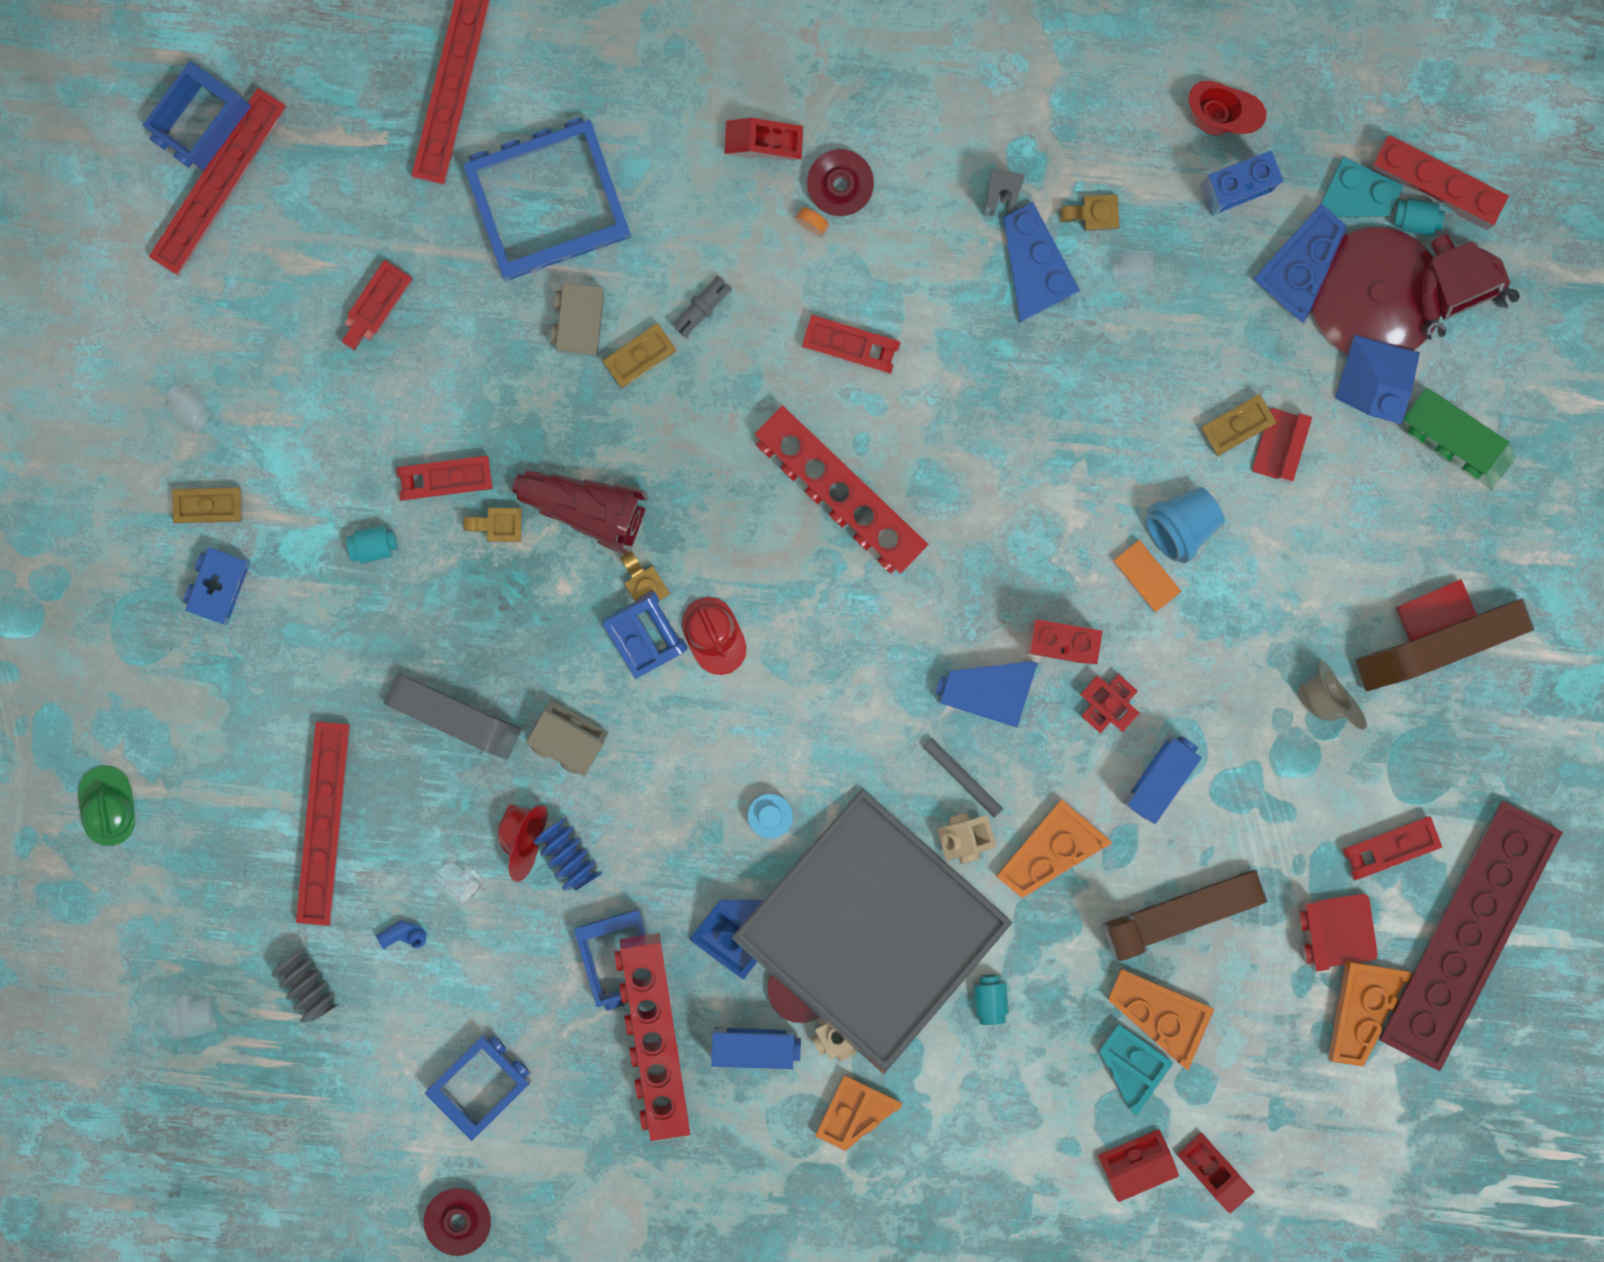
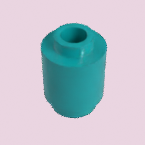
(1419, 216)
(371, 544)
(991, 1000)

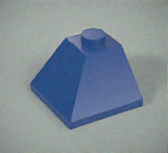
(1378, 378)
(716, 933)

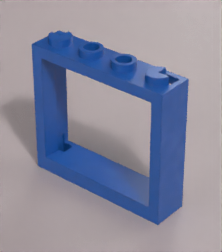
(564, 251)

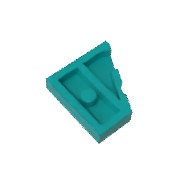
(1360, 192)
(1133, 1066)

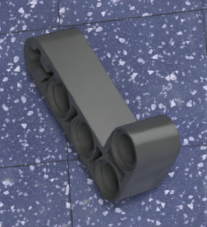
(452, 716)

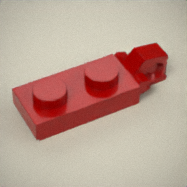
(375, 304)

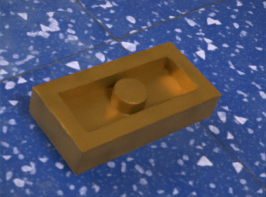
(639, 355)
(1238, 425)
(207, 505)

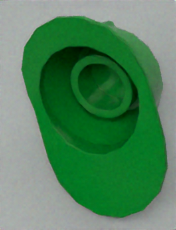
(106, 805)

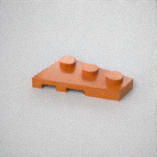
(1051, 849)
(1362, 1007)
(1163, 1014)

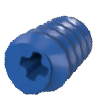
(567, 856)

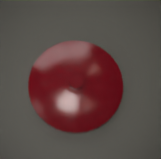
(1374, 290)

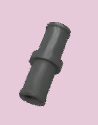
(702, 306)

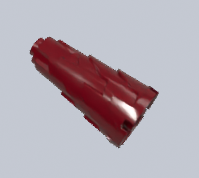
(589, 507)

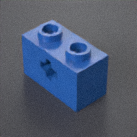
(231, 575)

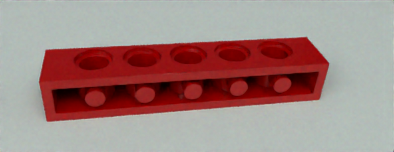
(784, 425)
(647, 953)

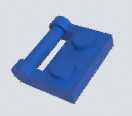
(635, 641)

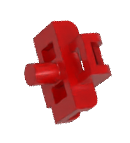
(1109, 703)

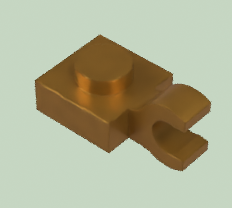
(1097, 212)
(501, 524)
(643, 580)

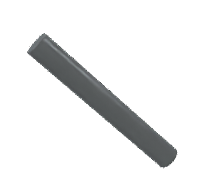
(962, 777)

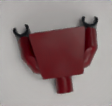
(1461, 280)

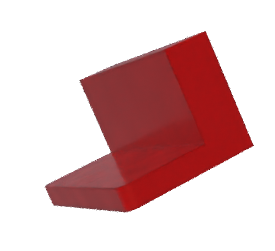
(1282, 446)
(1138, 1165)

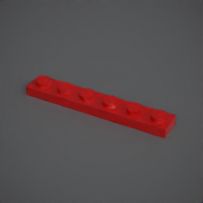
(450, 90)
(217, 183)
(323, 823)

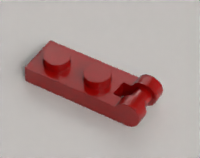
(849, 344)
(445, 478)
(1393, 847)

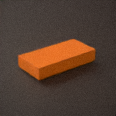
(1147, 576)

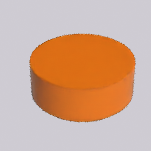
(812, 221)

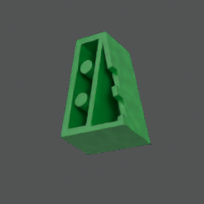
(1459, 438)

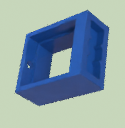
(177, 100)
(1245, 180)
(1163, 778)
(583, 933)
(754, 1048)
(454, 1110)

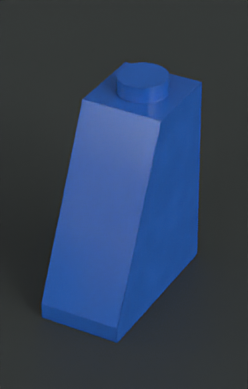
(989, 691)

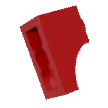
(763, 139)
(1215, 1173)

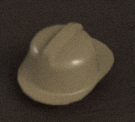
(1329, 699)

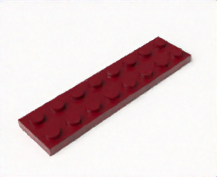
(1470, 935)

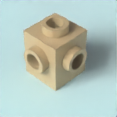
(959, 837)
(826, 1045)

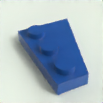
(1036, 263)
(1303, 263)

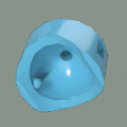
(770, 816)

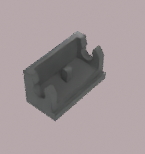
(1003, 186)

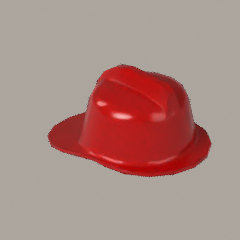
(1225, 109)
(714, 636)
(516, 837)

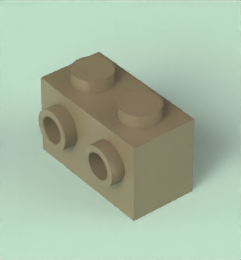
(578, 319)
(566, 738)

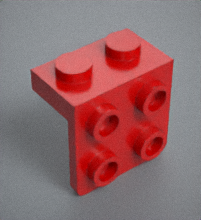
(1338, 931)

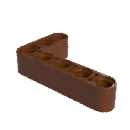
(1444, 646)
(1134, 931)

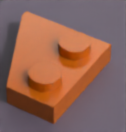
(854, 1112)

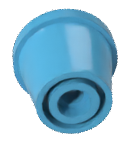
(1184, 523)

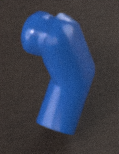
(402, 931)

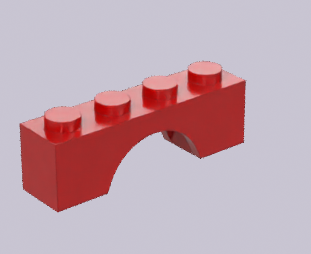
(1454, 188)

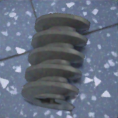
(304, 986)

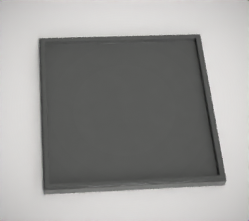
(872, 931)

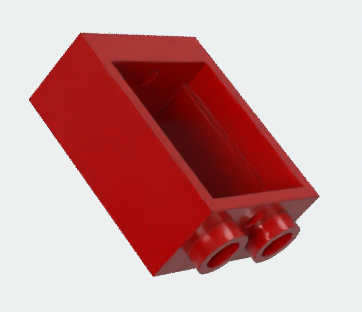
(1079, 643)

